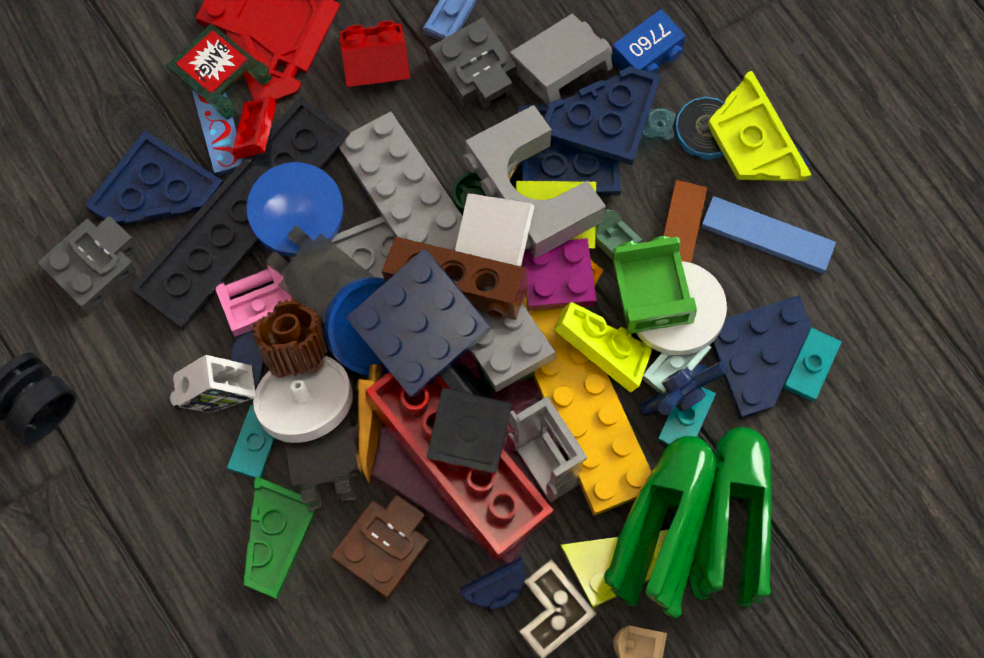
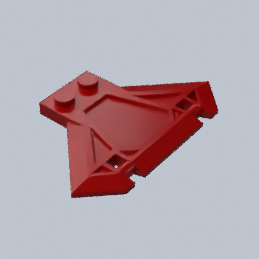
(273, 34)

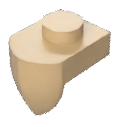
(639, 643)

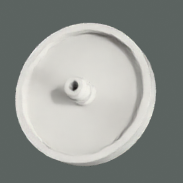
(708, 321)
(304, 404)

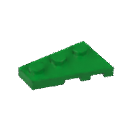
(276, 536)

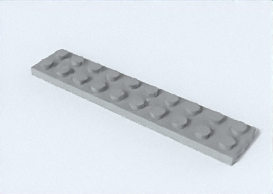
(423, 212)

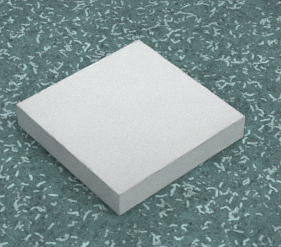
(495, 228)

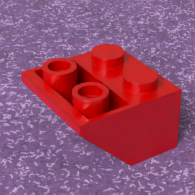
(374, 54)

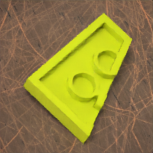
(607, 347)
(592, 559)

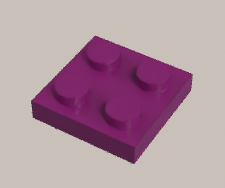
(560, 277)

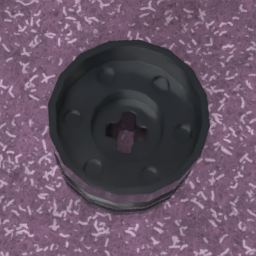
(32, 398)

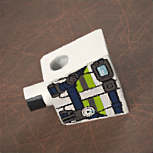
(212, 385)

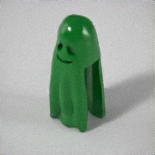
(740, 473)
(681, 481)

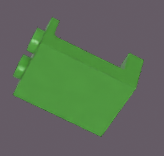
(652, 284)

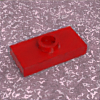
(254, 127)

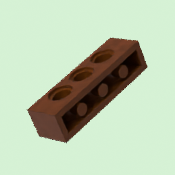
(475, 272)

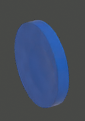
(291, 197)
(341, 336)

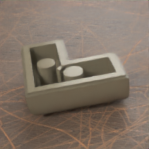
(564, 611)

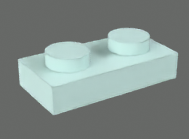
(668, 364)

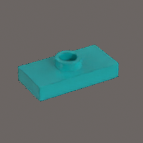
(812, 364)
(687, 421)
(252, 448)

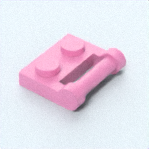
(252, 306)

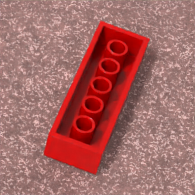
(494, 506)

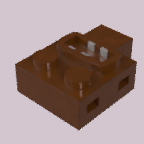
(383, 545)

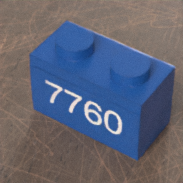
(649, 44)

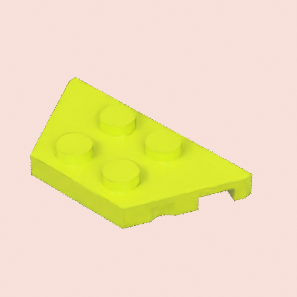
(755, 137)

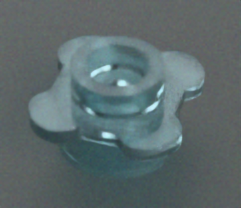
(664, 116)

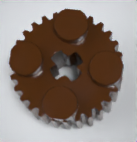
(291, 339)

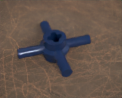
(683, 388)

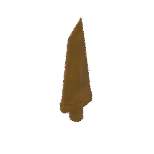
(368, 422)

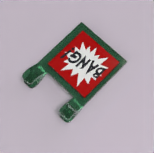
(213, 66)

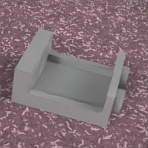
(560, 57)

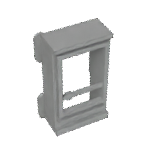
(540, 452)

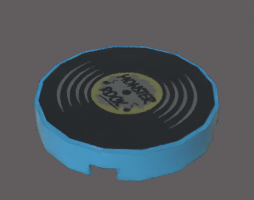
(693, 131)

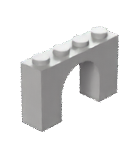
(505, 145)

